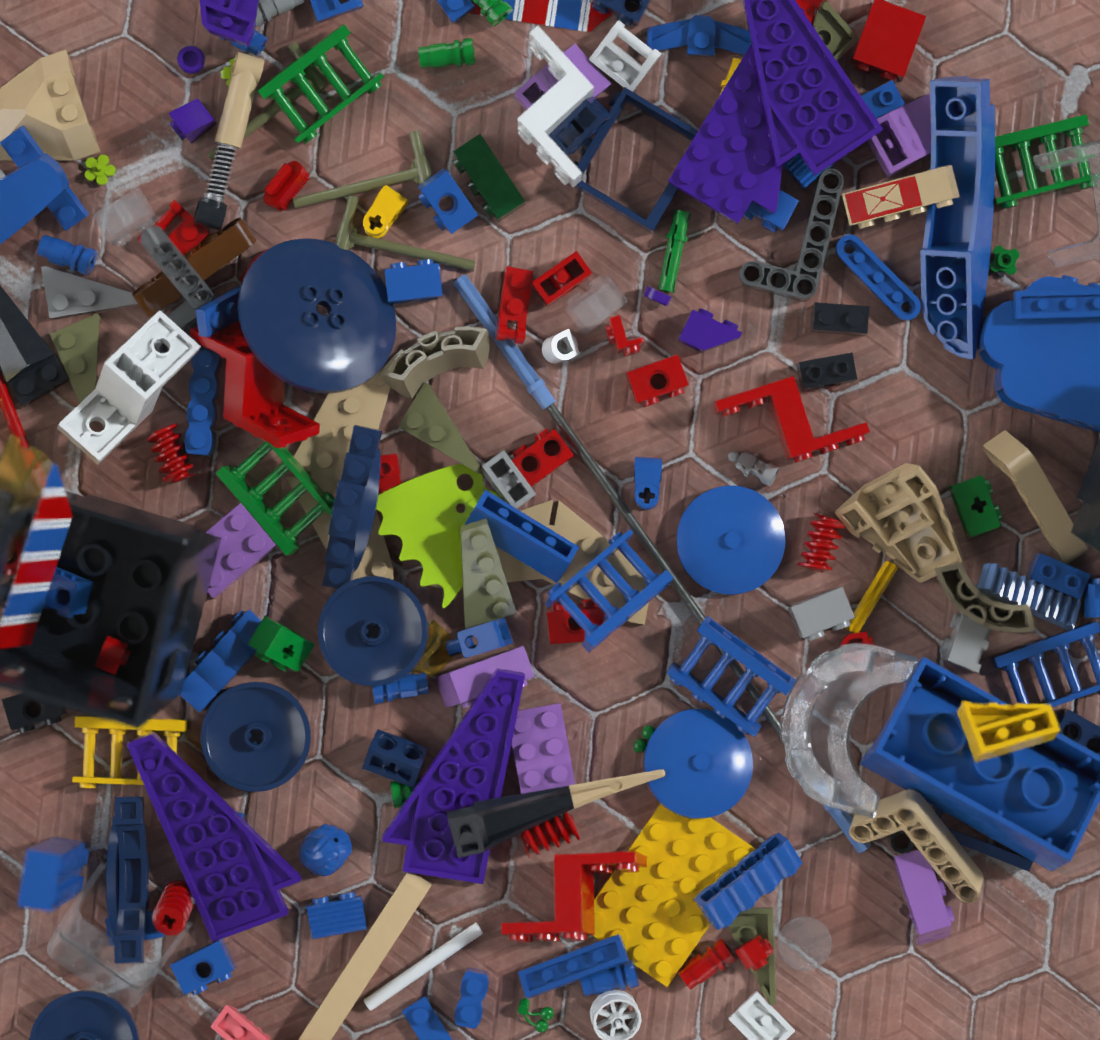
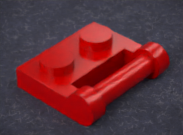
(187, 234)

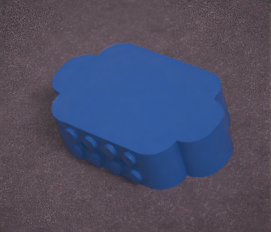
(1045, 363)

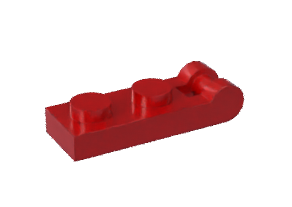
(514, 304)

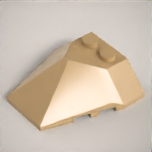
(49, 108)
(904, 520)

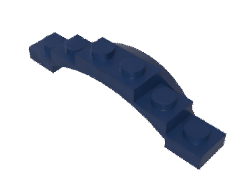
(353, 507)
(127, 880)

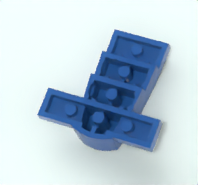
(34, 186)

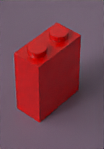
(887, 40)

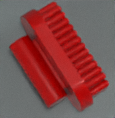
(285, 185)

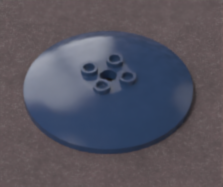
(298, 342)

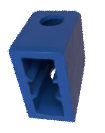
(489, 637)

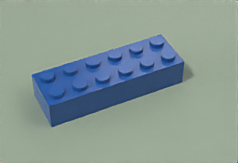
(52, 873)

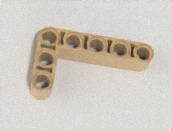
(1037, 494)
(929, 834)

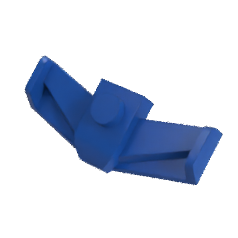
(700, 36)

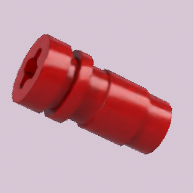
(705, 965)

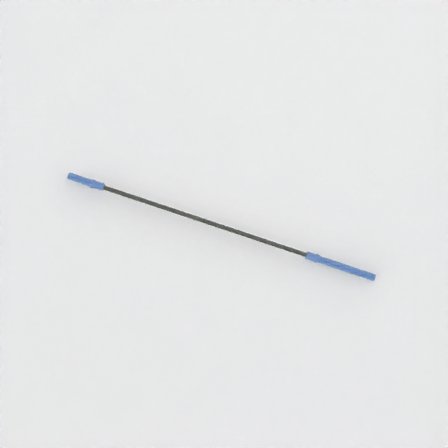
(536, 387)

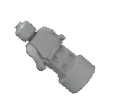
(750, 464)

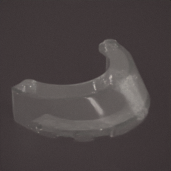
(820, 719)

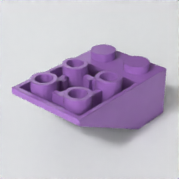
(544, 80)
(904, 136)

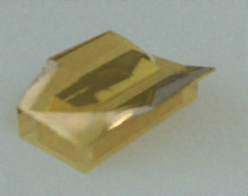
(436, 653)

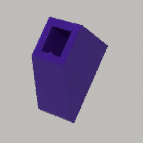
(191, 120)
(706, 333)

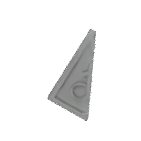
(75, 295)

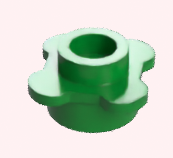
(1011, 256)

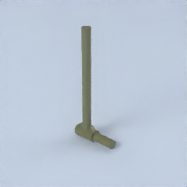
(313, 76)
(419, 171)
(348, 236)

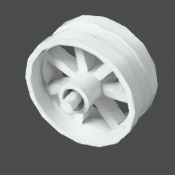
(615, 1015)

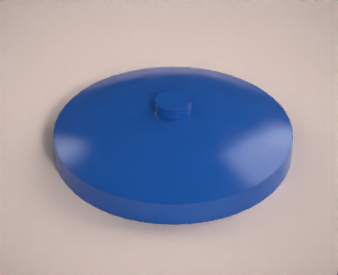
(730, 540)
(703, 763)

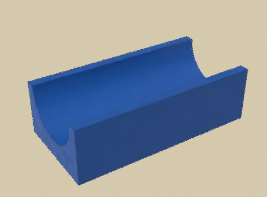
(1024, 799)

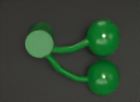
(640, 744)
(546, 1014)

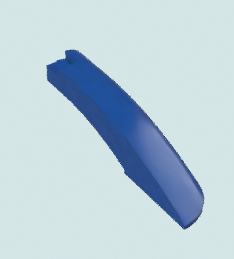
(960, 234)

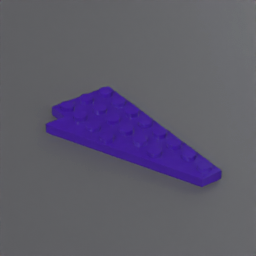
(803, 88)
(732, 151)
(464, 771)

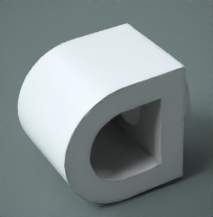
(560, 347)

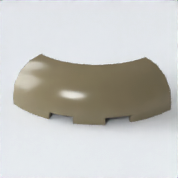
(434, 355)
(980, 608)

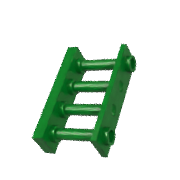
(317, 57)
(1047, 136)
(269, 517)

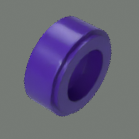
(191, 59)
(657, 296)

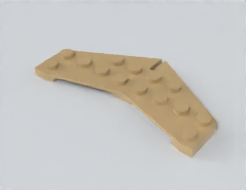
(325, 459)
(590, 546)

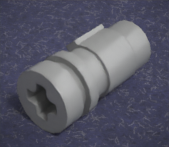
(271, 8)

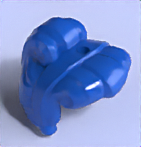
(325, 850)

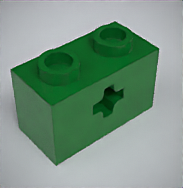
(971, 520)
(281, 644)

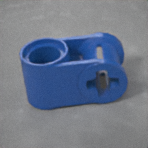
(647, 477)

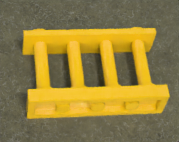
(90, 726)

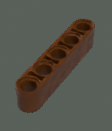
(204, 258)

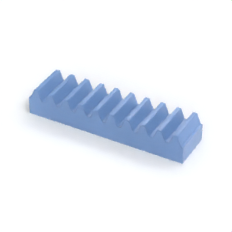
(1019, 591)

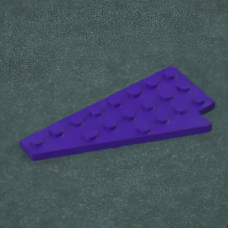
(221, 856)

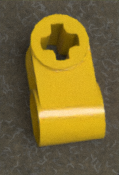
(387, 209)

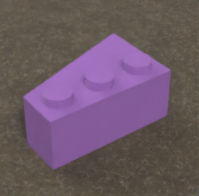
(467, 682)
(924, 897)

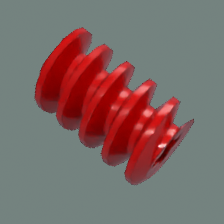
(170, 454)
(821, 543)
(550, 832)
(173, 908)

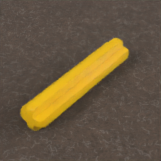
(872, 596)

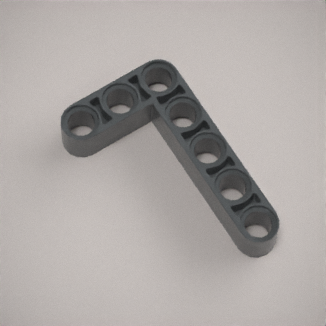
(808, 247)
(181, 275)

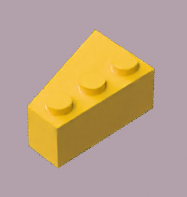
(1005, 728)

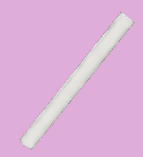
(423, 966)

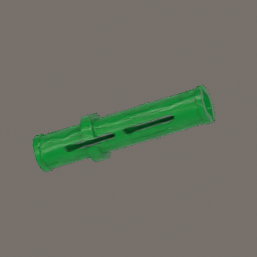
(674, 249)

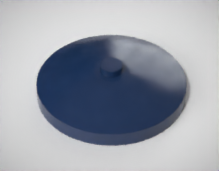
(373, 631)
(256, 736)
(84, 1017)

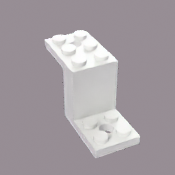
(554, 107)
(128, 387)

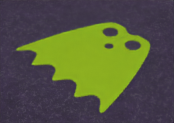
(429, 524)

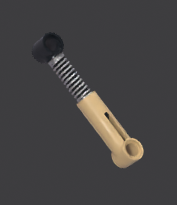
(230, 134)

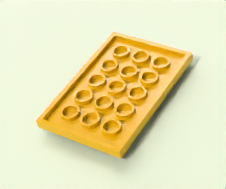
(657, 904)

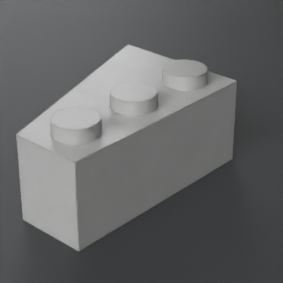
(966, 641)

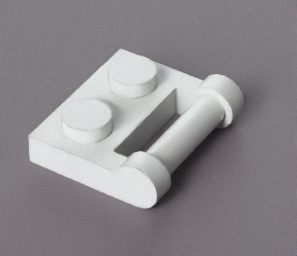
(618, 63)

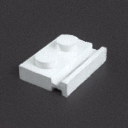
(760, 1020)

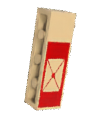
(901, 195)

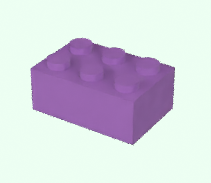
(240, 549)
(542, 749)

